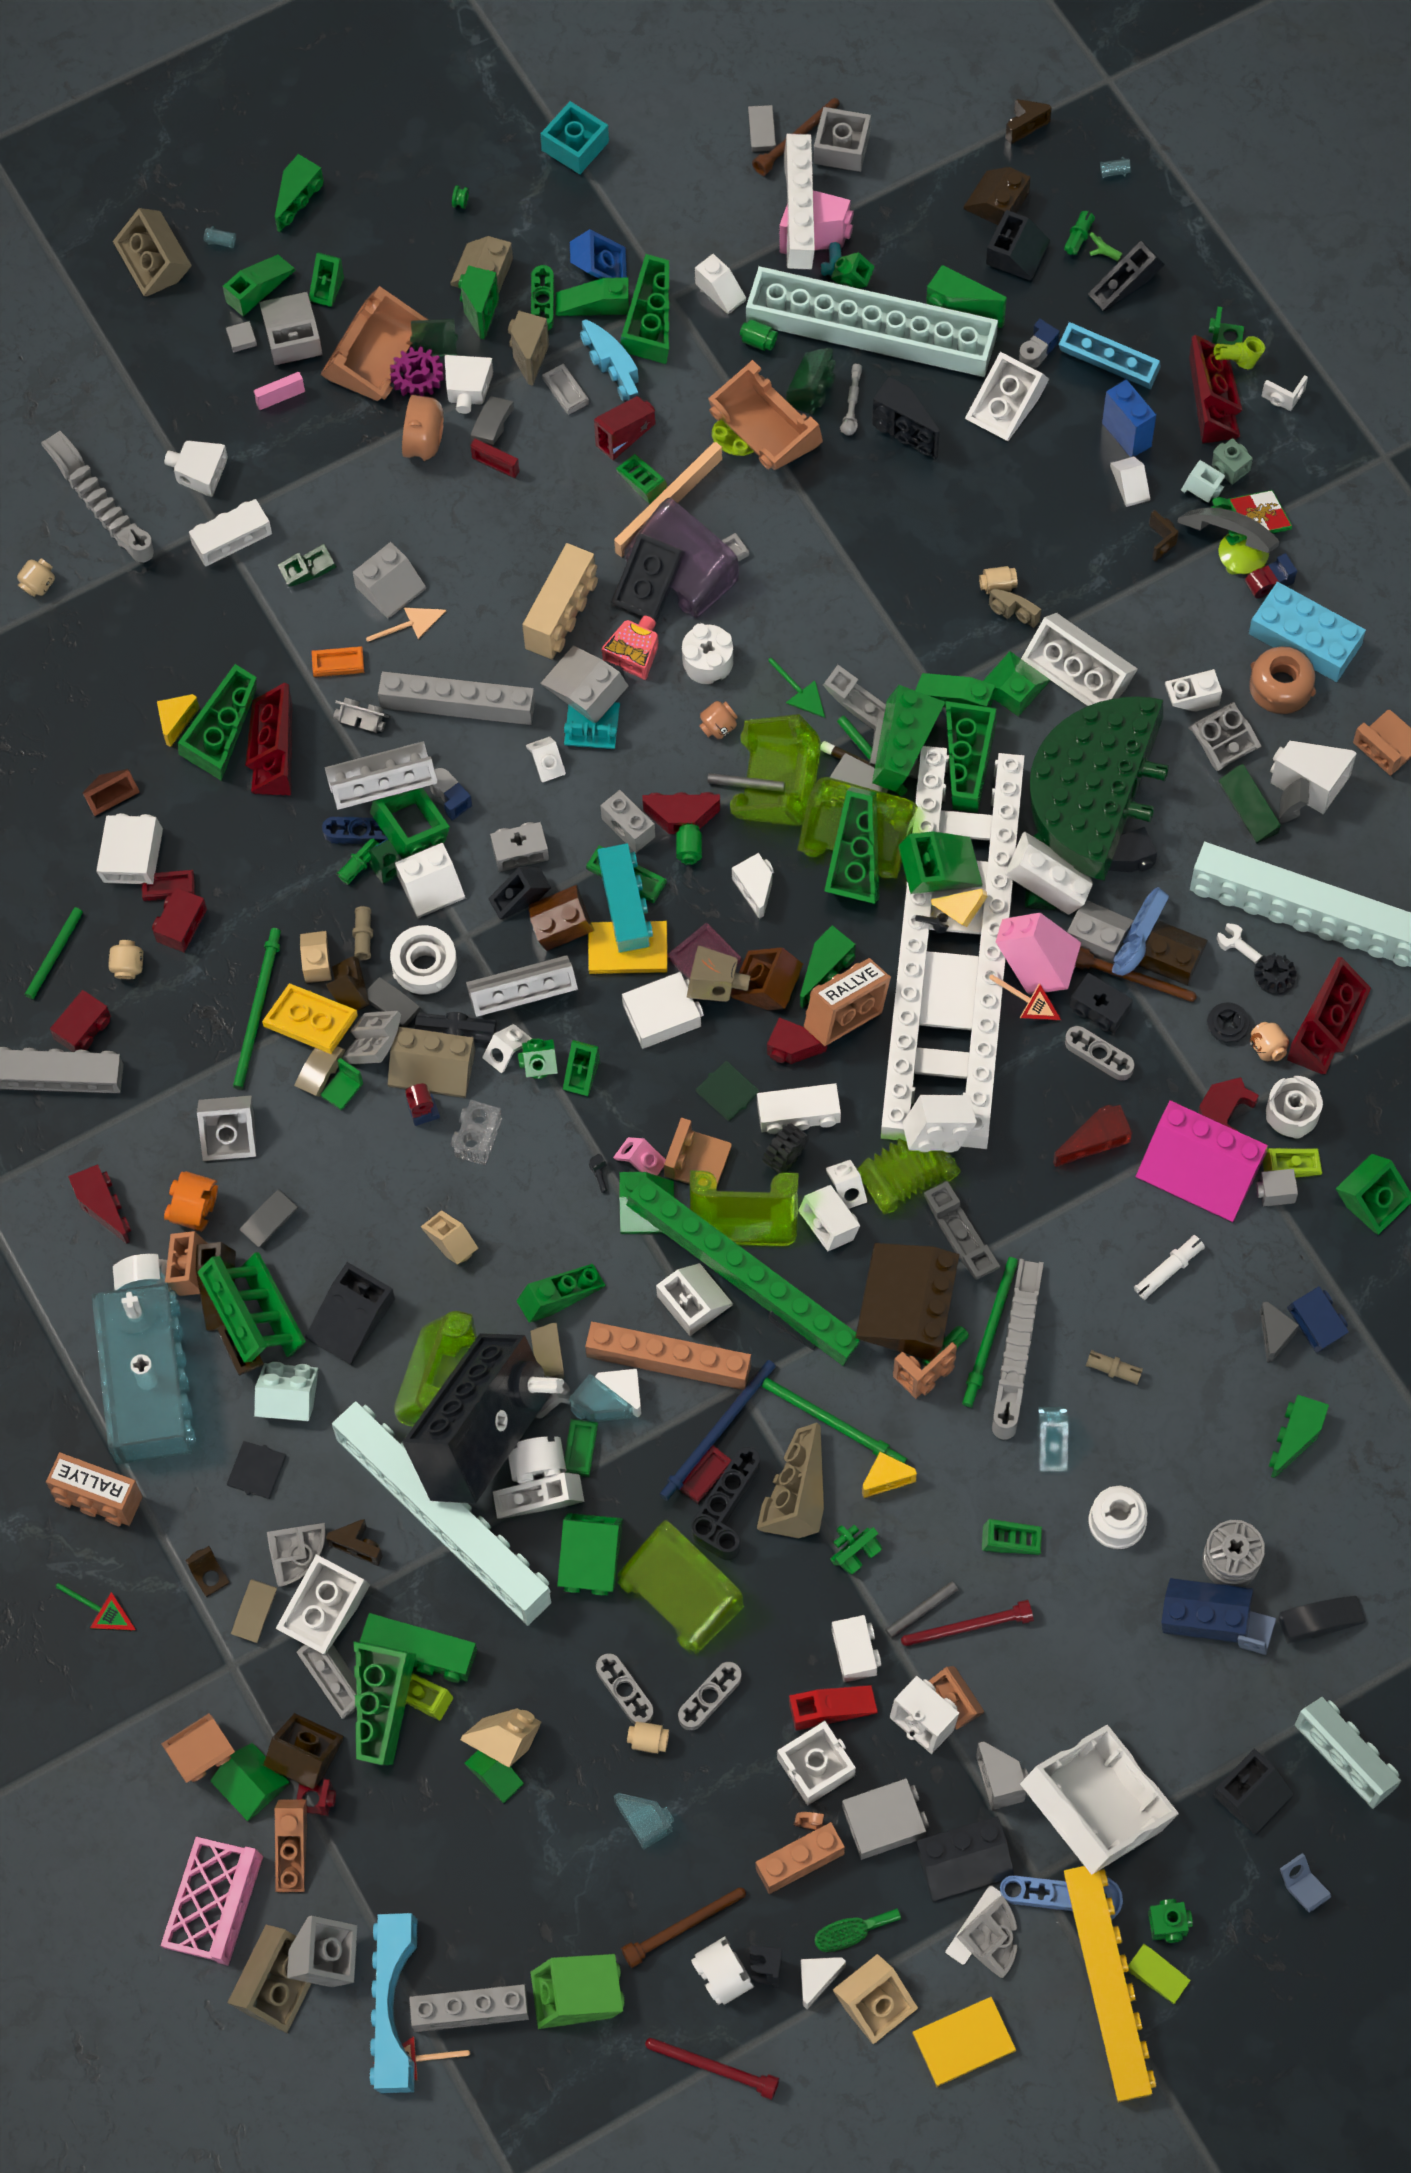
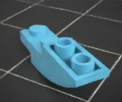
(612, 358)

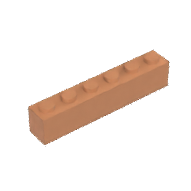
(668, 1355)

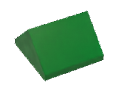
(247, 1782)

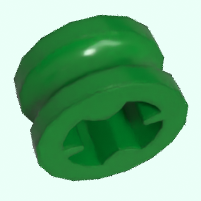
(460, 197)

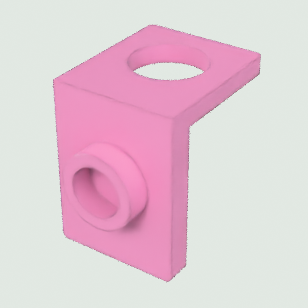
(641, 1156)

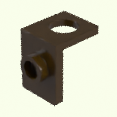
(1166, 530)
(203, 1562)

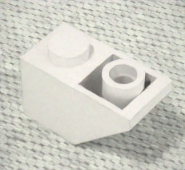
(1195, 691)

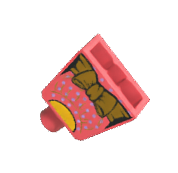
(633, 647)

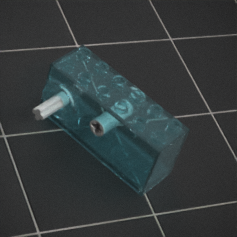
(143, 1373)

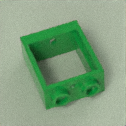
(382, 813)

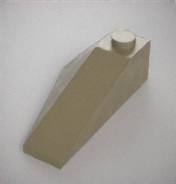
(798, 1496)

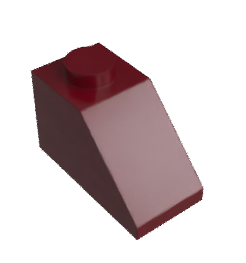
(792, 1043)

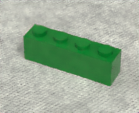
(433, 1650)

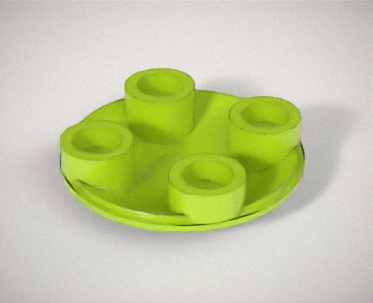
(729, 440)
(1241, 558)

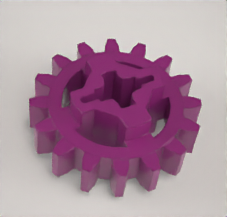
(416, 372)

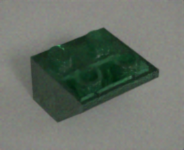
(811, 381)

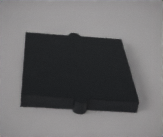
(256, 1469)

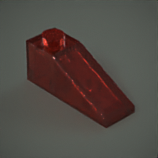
(1099, 1133)

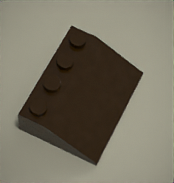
(907, 1298)

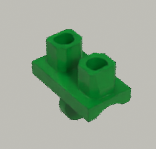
(846, 1556)

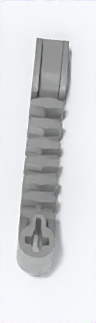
(96, 498)
(1017, 1348)

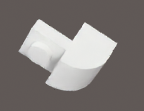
(139, 1271)

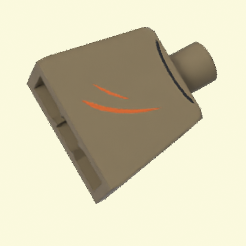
(715, 976)

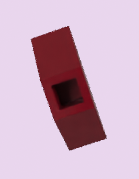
(681, 809)

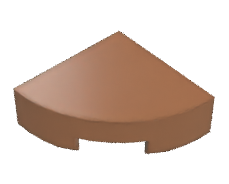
(809, 1820)

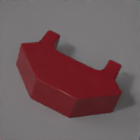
(1224, 1098)

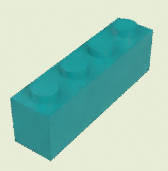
(623, 897)

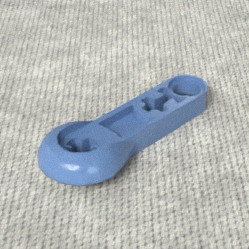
(1134, 942)
(1058, 1895)

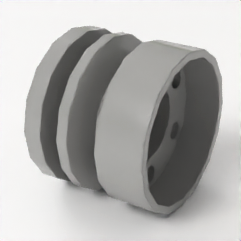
(1229, 1567)

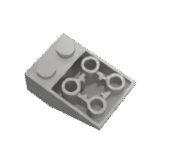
(291, 328)

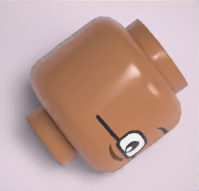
(718, 720)

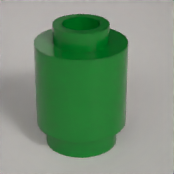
(758, 335)
(689, 844)

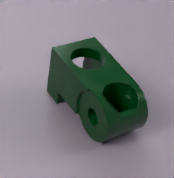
(383, 860)

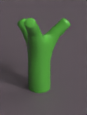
(1105, 249)

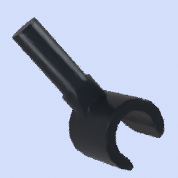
(937, 926)
(596, 1164)

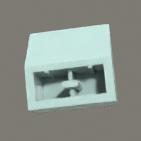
(285, 1391)

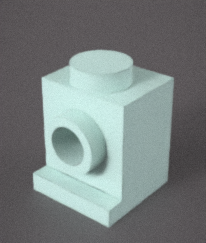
(1204, 482)

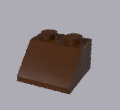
(560, 918)
(771, 978)

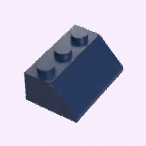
(1206, 1610)

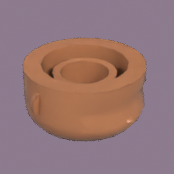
(422, 427)
(1280, 696)

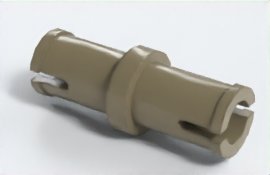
(362, 933)
(1114, 1367)

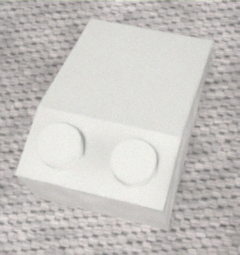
(1006, 396)
(322, 1604)

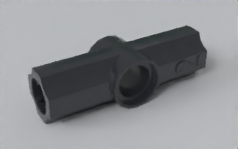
(457, 1024)

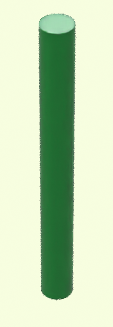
(862, 744)
(53, 953)

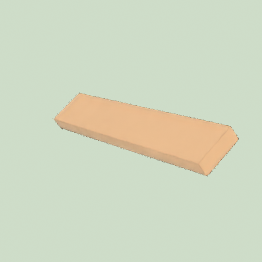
(675, 491)

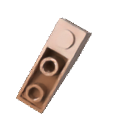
(290, 1845)

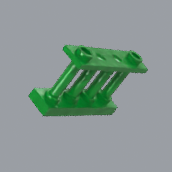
(235, 1314)

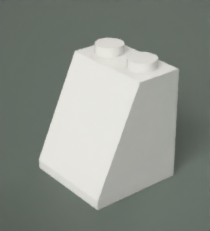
(1322, 766)

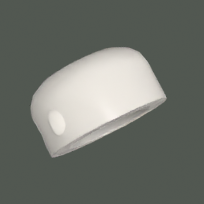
(420, 942)

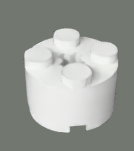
(707, 653)
(1288, 1119)
(536, 1459)
(723, 1970)

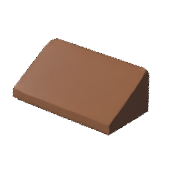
(952, 1686)

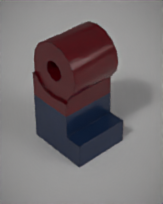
(1264, 579)
(421, 1104)

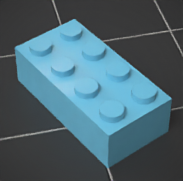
(1302, 624)

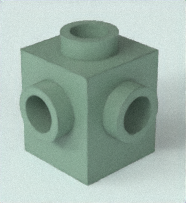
(1232, 460)

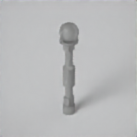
(850, 422)

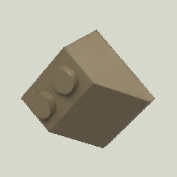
(486, 254)
(529, 343)

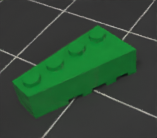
(648, 316)
(218, 725)
(904, 730)
(969, 744)
(855, 852)
(381, 1698)

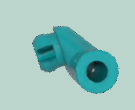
(834, 254)

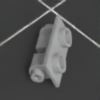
(350, 712)

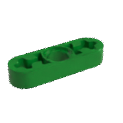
(548, 289)

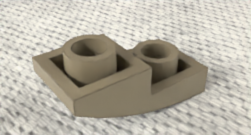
(1009, 603)
(318, 1069)
(254, 1610)

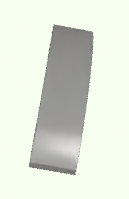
(853, 697)

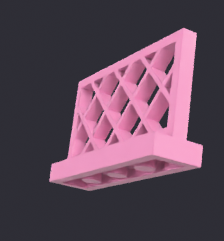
(232, 1912)

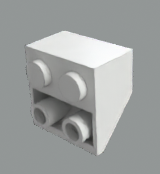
(692, 1297)

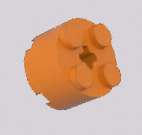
(191, 1201)

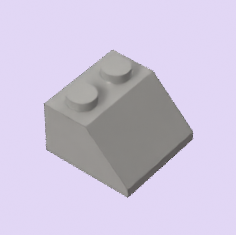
(388, 580)
(1100, 930)
(226, 1128)
(1000, 1776)
(323, 1953)

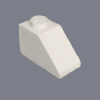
(719, 284)
(754, 881)

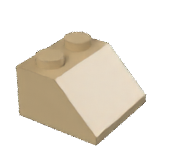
(504, 1735)
(875, 1998)

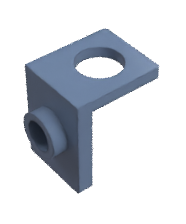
(1259, 1633)
(1304, 1884)

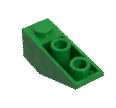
(298, 184)
(255, 283)
(828, 957)
(558, 1292)
(1304, 1427)

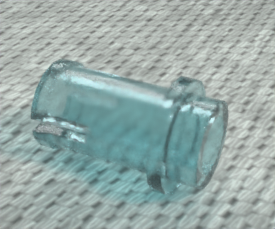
(1115, 167)
(219, 237)

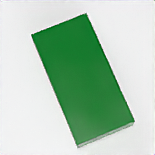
(580, 1447)

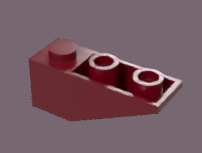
(95, 1199)

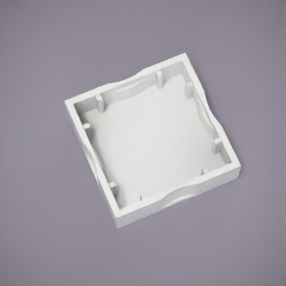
(1099, 1799)

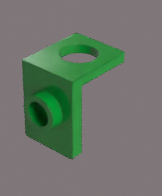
(1219, 329)
(343, 1085)

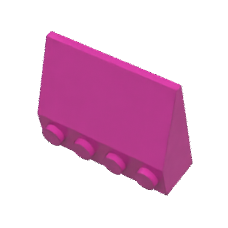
(1201, 1161)

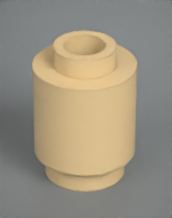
(998, 578)
(648, 1737)

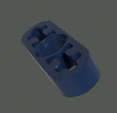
(351, 822)

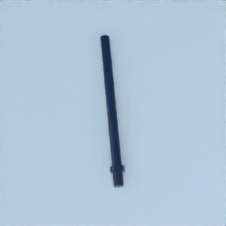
(676, 1482)

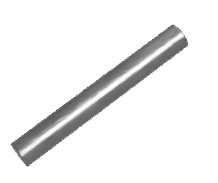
(746, 782)
(921, 1609)

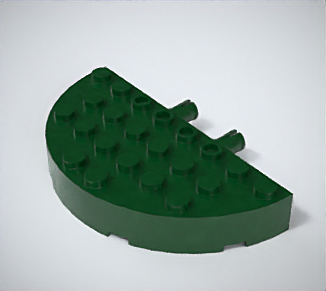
(1089, 778)

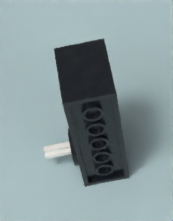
(478, 1417)

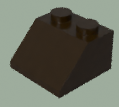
(997, 192)
(1173, 952)
(302, 1750)

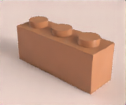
(800, 1858)

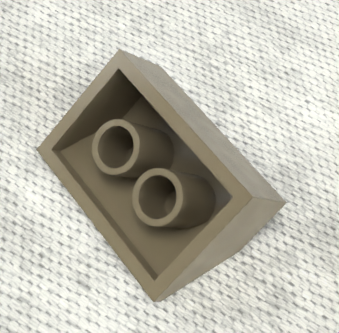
(151, 251)
(431, 1059)
(264, 1986)

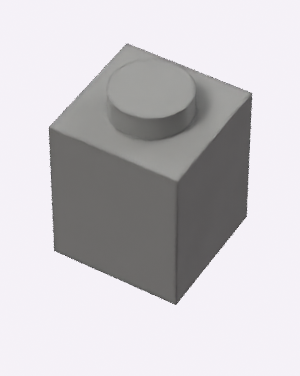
(1277, 1187)

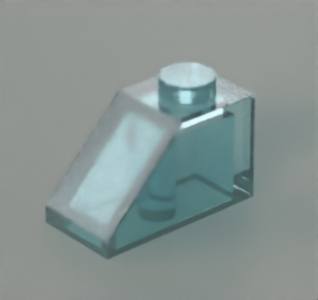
(598, 1402)
(1053, 1438)
(645, 1818)

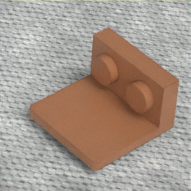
(1385, 741)
(695, 1152)
(919, 1381)

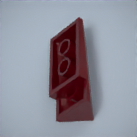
(1214, 393)
(271, 742)
(1330, 1018)

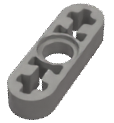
(1079, 1049)
(606, 1678)
(702, 1716)

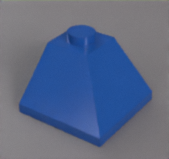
(598, 255)

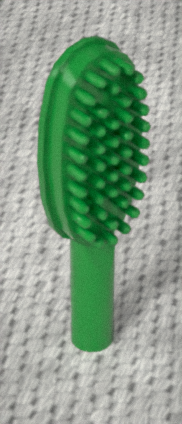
(851, 1931)

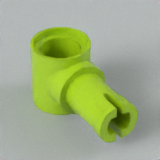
(1244, 354)

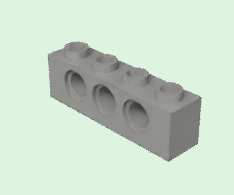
(469, 2008)

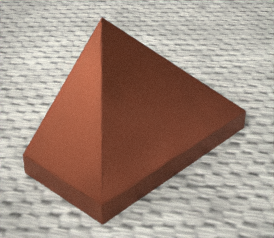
(110, 790)

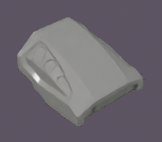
(1225, 736)

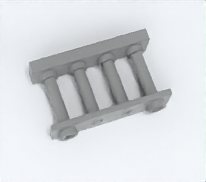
(380, 775)

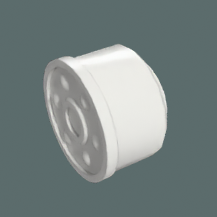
(1118, 1517)

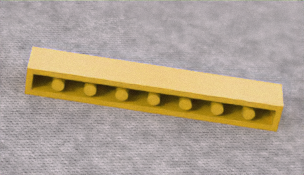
(1108, 1983)

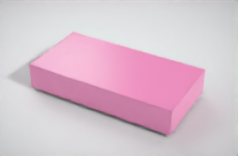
(279, 391)

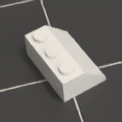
(1048, 875)

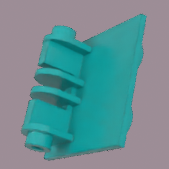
(585, 733)

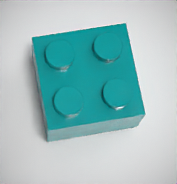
(574, 137)

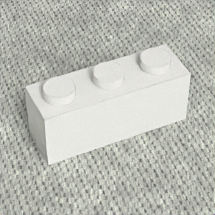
(230, 532)
(800, 1107)

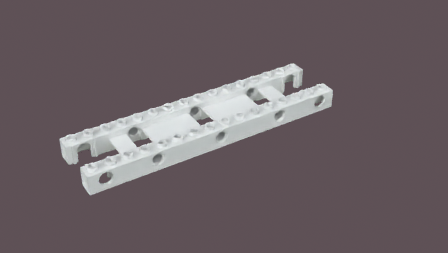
(948, 987)

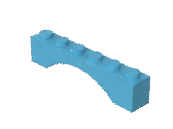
(395, 1943)

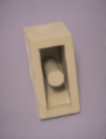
(315, 957)
(450, 1237)

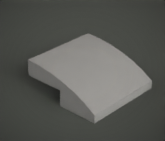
(373, 1036)

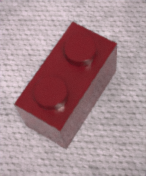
(179, 919)
(80, 1022)

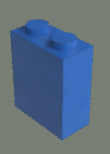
(1129, 418)

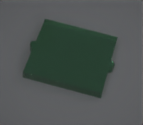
(434, 336)
(727, 1091)

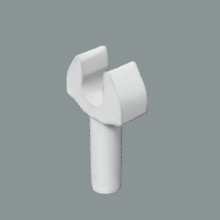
(1237, 942)

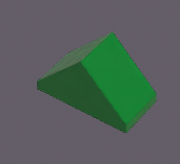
(326, 279)
(581, 1068)
(494, 1775)

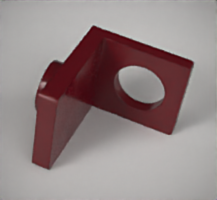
(326, 1797)

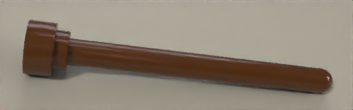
(764, 163)
(1087, 960)
(635, 1952)

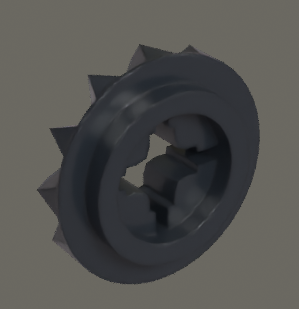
(1267, 980)
(1225, 1012)

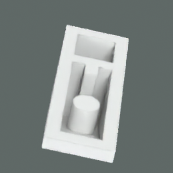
(539, 1495)

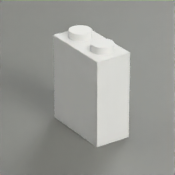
(129, 849)
(662, 1010)

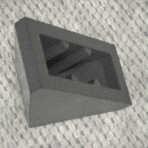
(1277, 1330)

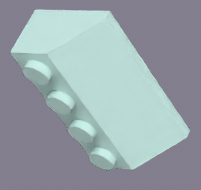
(1347, 1752)

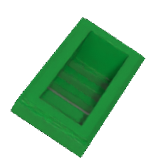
(649, 491)
(999, 1545)

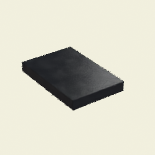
(648, 576)

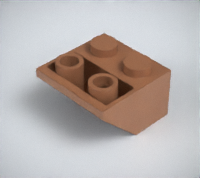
(198, 1748)

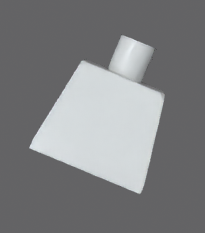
(467, 380)
(198, 465)

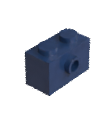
(1318, 1319)

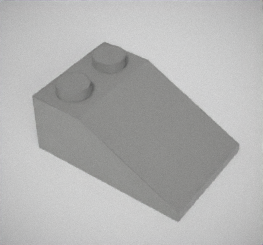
(585, 683)

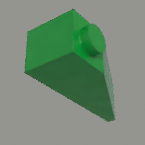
(597, 297)
(957, 689)

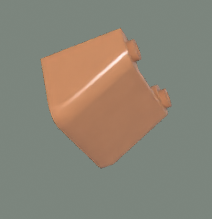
(370, 344)
(764, 418)

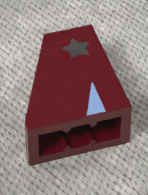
(623, 426)

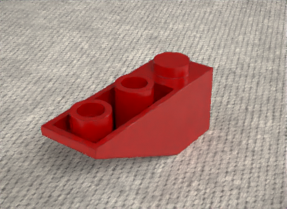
(831, 1705)

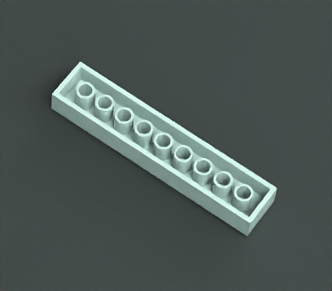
(872, 321)
(1303, 903)
(450, 1522)

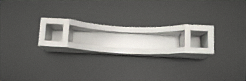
(799, 201)

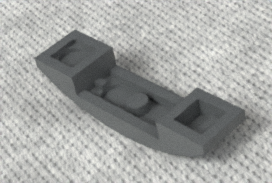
(1257, 535)
(959, 1231)

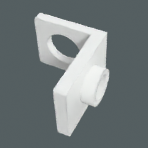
(1283, 397)
(547, 759)
(508, 1041)
(844, 1178)

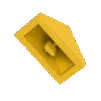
(176, 715)
(961, 906)
(887, 1475)

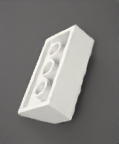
(1077, 661)

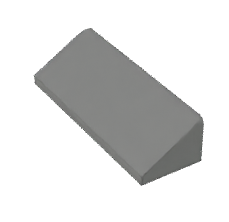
(333, 1677)

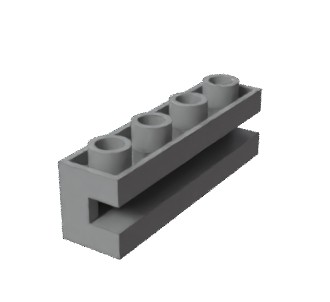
(521, 985)

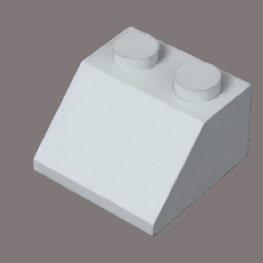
(429, 880)

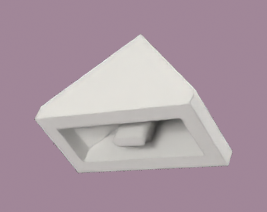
(1131, 480)
(625, 1385)
(817, 1976)

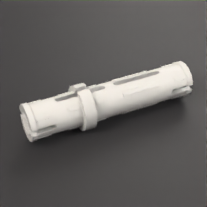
(1177, 1260)

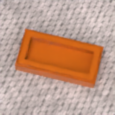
(337, 661)

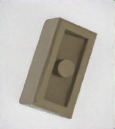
(547, 1350)

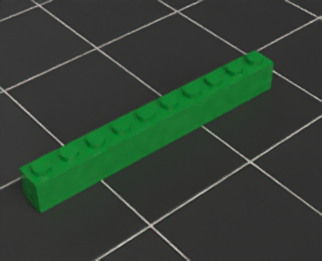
(743, 1270)

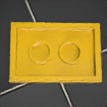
(606, 959)
(310, 1018)
(964, 2041)

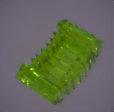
(902, 1172)

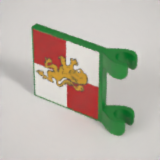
(1260, 507)

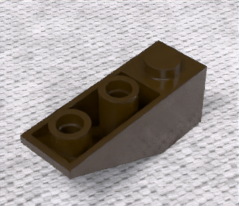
(203, 1254)

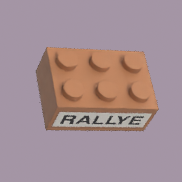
(846, 1001)
(94, 1490)

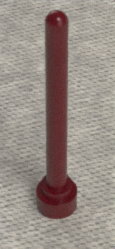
(1020, 1612)
(765, 2085)

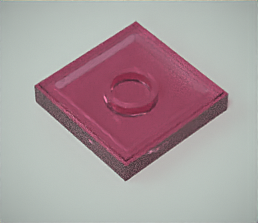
(684, 954)

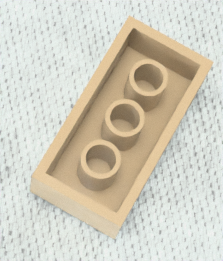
(560, 601)

